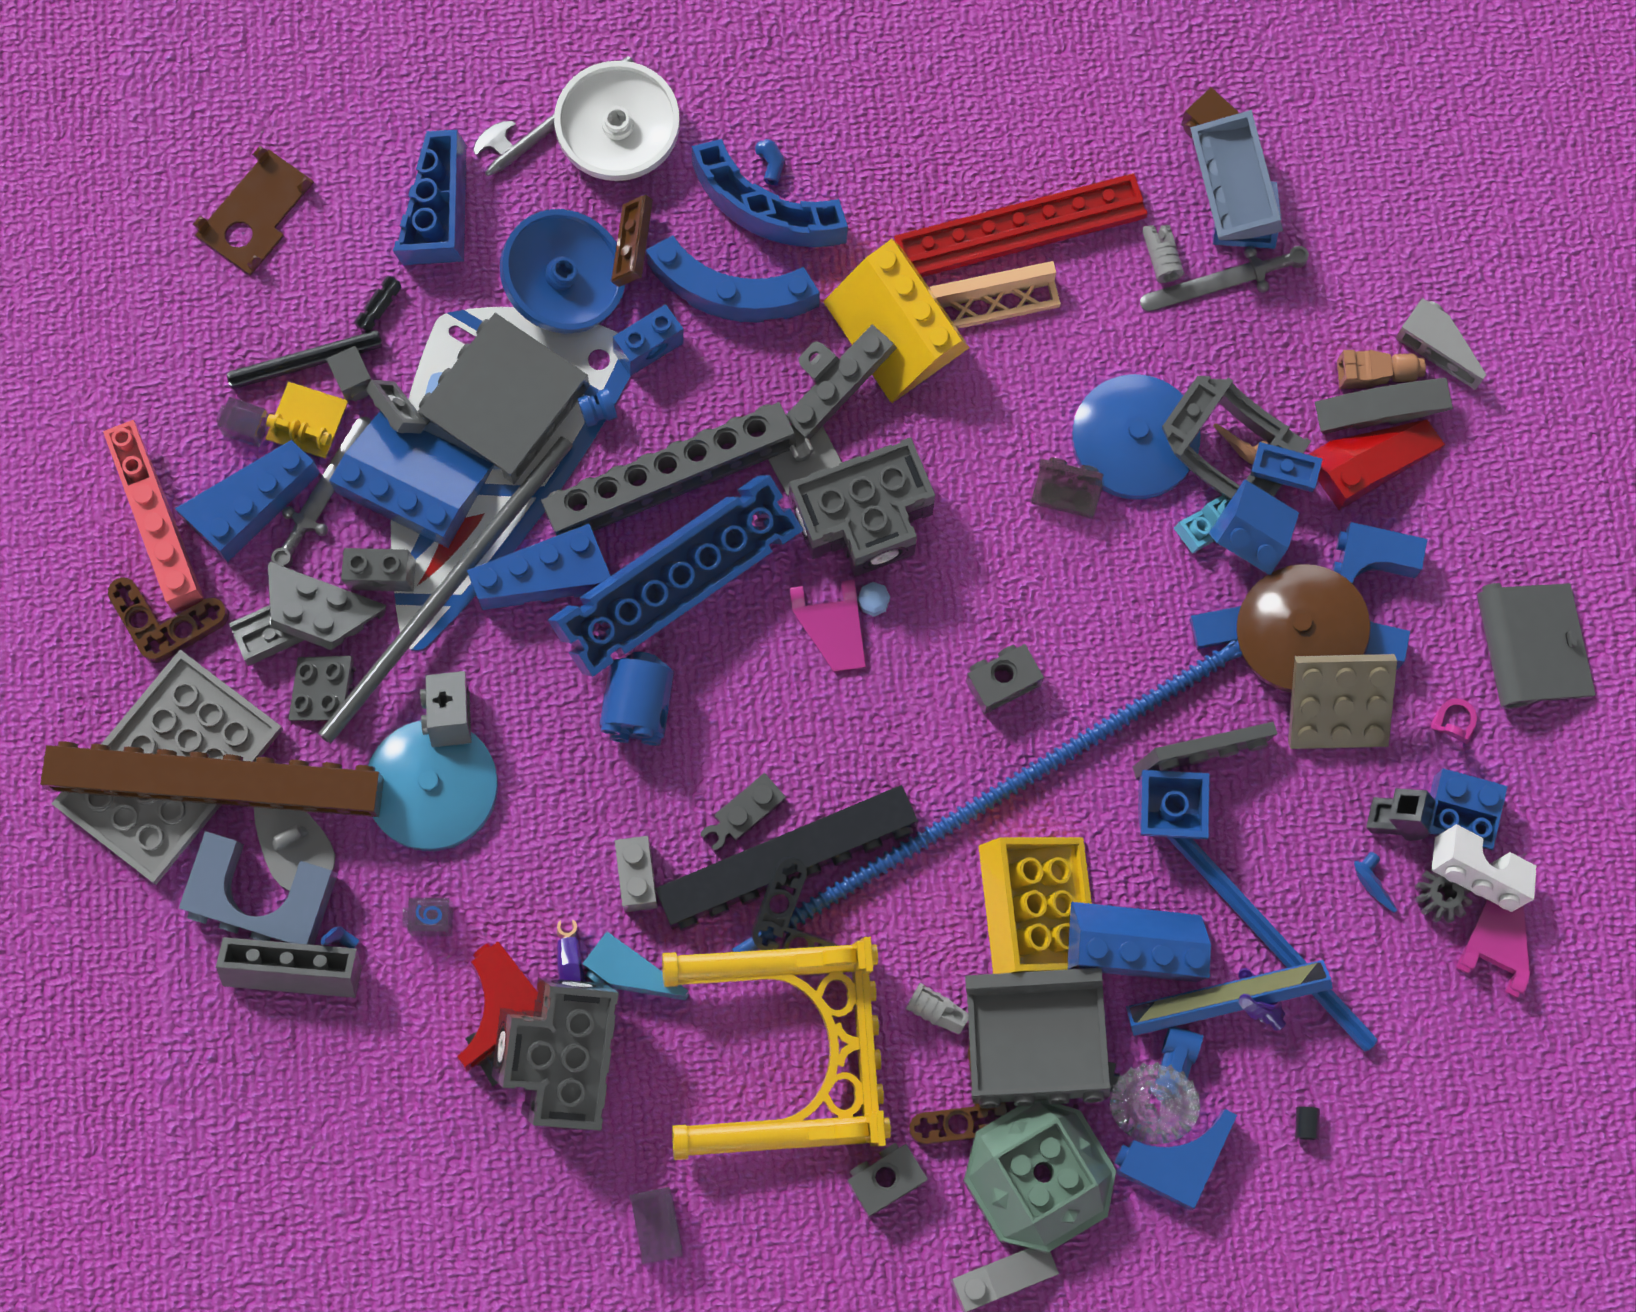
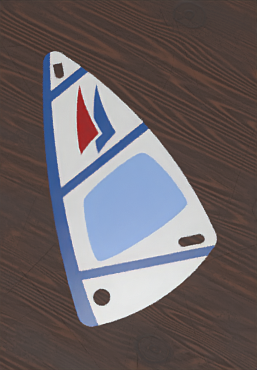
(436, 560)

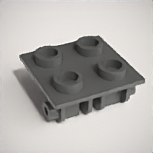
(320, 687)

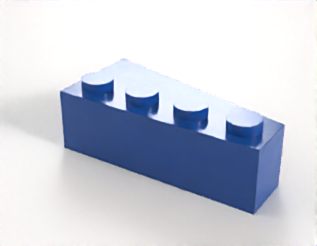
(249, 499)
(544, 571)

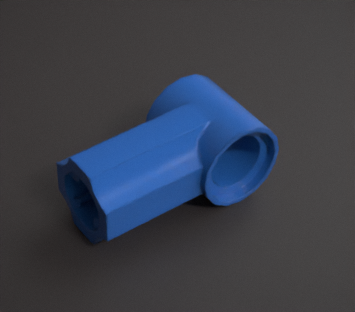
(1181, 1049)

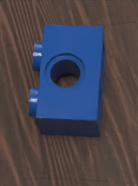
(648, 340)

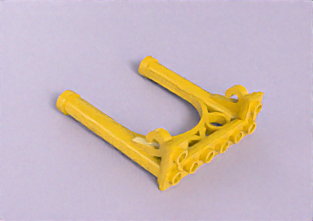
(794, 1130)

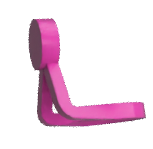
(1452, 730)

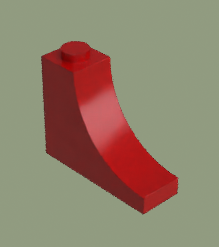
(503, 988)

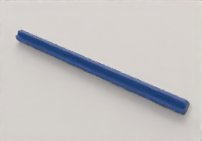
(1271, 937)

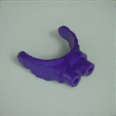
(1266, 1013)

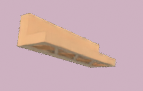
(998, 285)

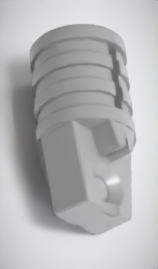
(937, 1009)

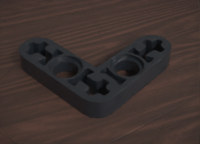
(780, 921)

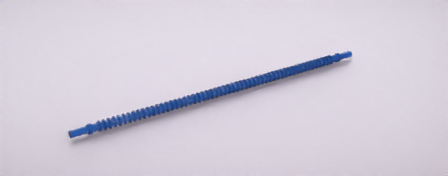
(1004, 790)

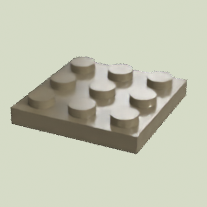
(1342, 701)

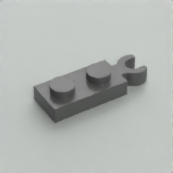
(745, 811)

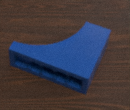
(1176, 1171)

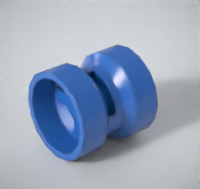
(597, 407)

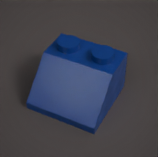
(1256, 527)
(1173, 804)

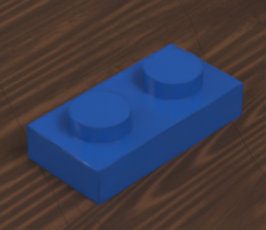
(1286, 467)

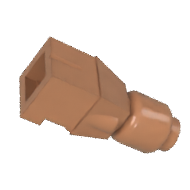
(1375, 368)

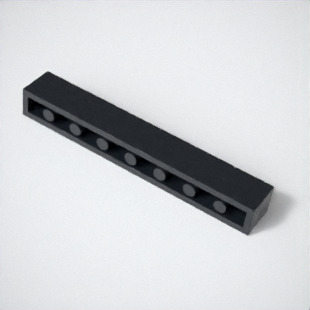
(815, 844)

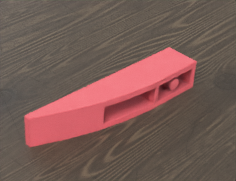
(153, 517)

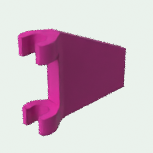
(833, 627)
(1501, 940)

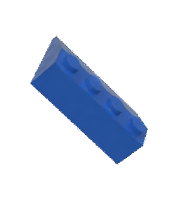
(411, 479)

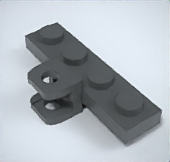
(836, 378)

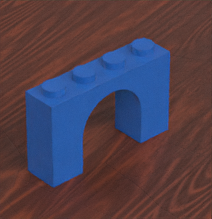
(1378, 549)

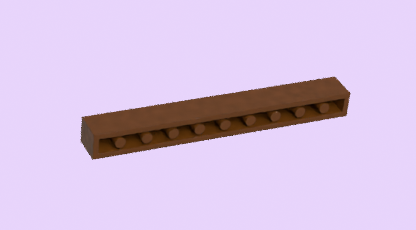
(212, 780)

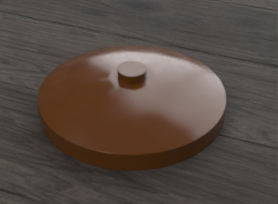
(1300, 614)

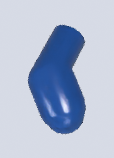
(769, 150)

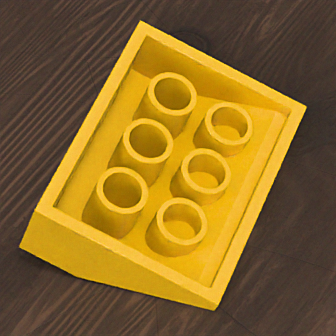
(899, 304)
(1030, 899)

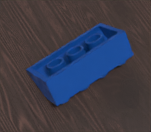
(1139, 942)

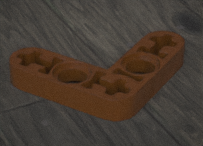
(154, 631)
(931, 1119)

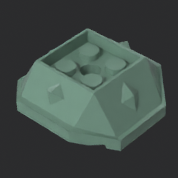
(1010, 1196)

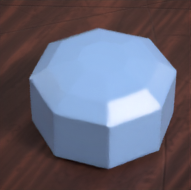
(873, 599)

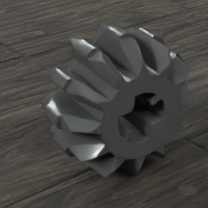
(1433, 898)

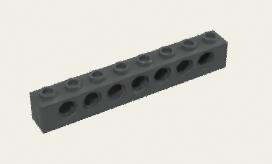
(687, 476)

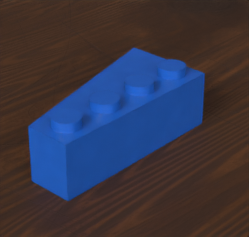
(436, 209)

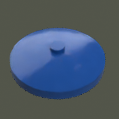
(560, 271)
(1124, 438)

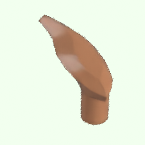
(1243, 448)

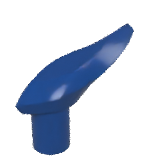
(1371, 882)
(340, 935)

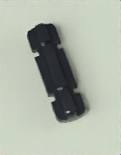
(377, 304)

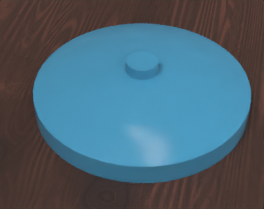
(433, 793)

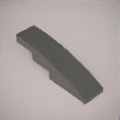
(1383, 405)

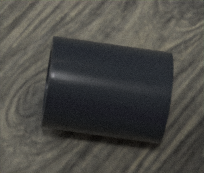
(1307, 1123)

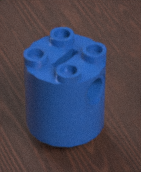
(637, 699)

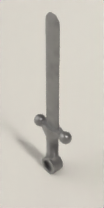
(1224, 279)
(306, 519)

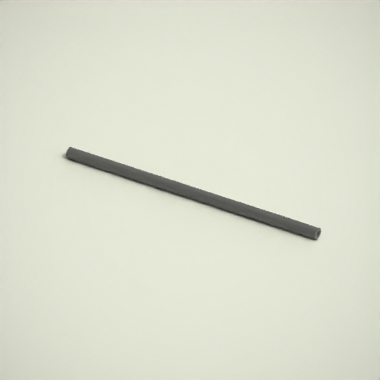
(444, 590)

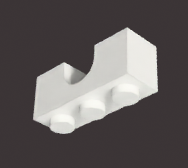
(1461, 860)

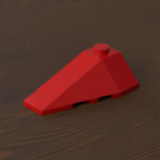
(1370, 459)

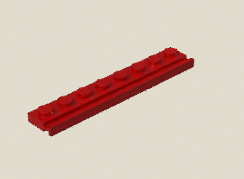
(1024, 225)

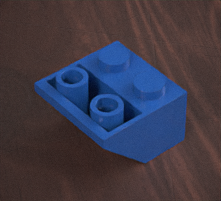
(1468, 803)

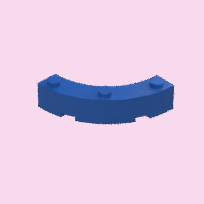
(763, 211)
(729, 295)

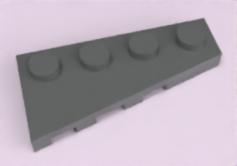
(1204, 748)

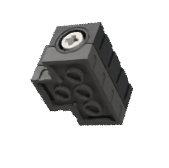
(865, 507)
(559, 1052)

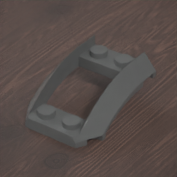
(1195, 410)

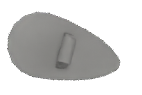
(291, 838)

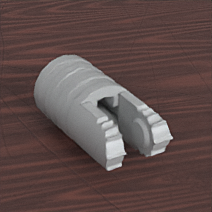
(1163, 253)

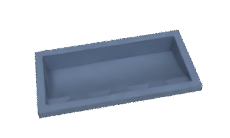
(1236, 177)

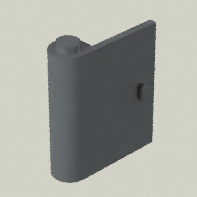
(1534, 643)

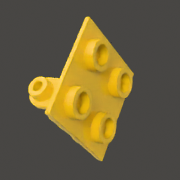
(306, 419)

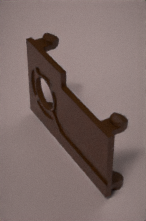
(259, 202)

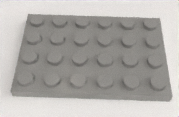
(183, 713)

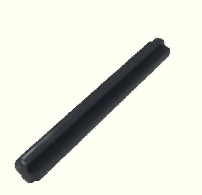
(301, 360)

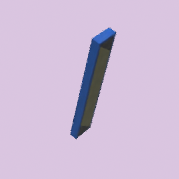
(1224, 997)

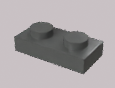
(395, 406)

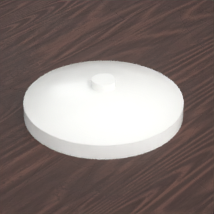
(617, 120)

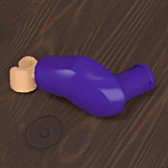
(568, 955)

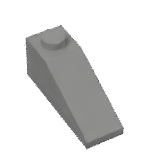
(1439, 340)
(1003, 1278)

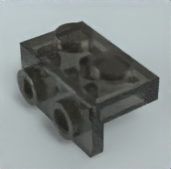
(1068, 487)

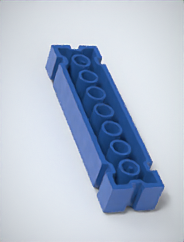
(675, 575)

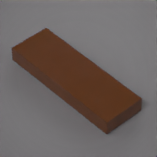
(632, 240)

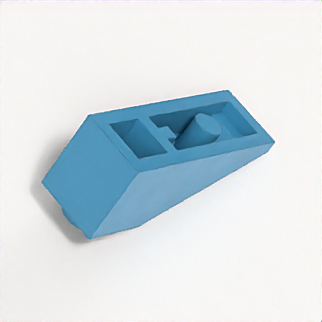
(626, 970)

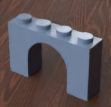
(210, 896)

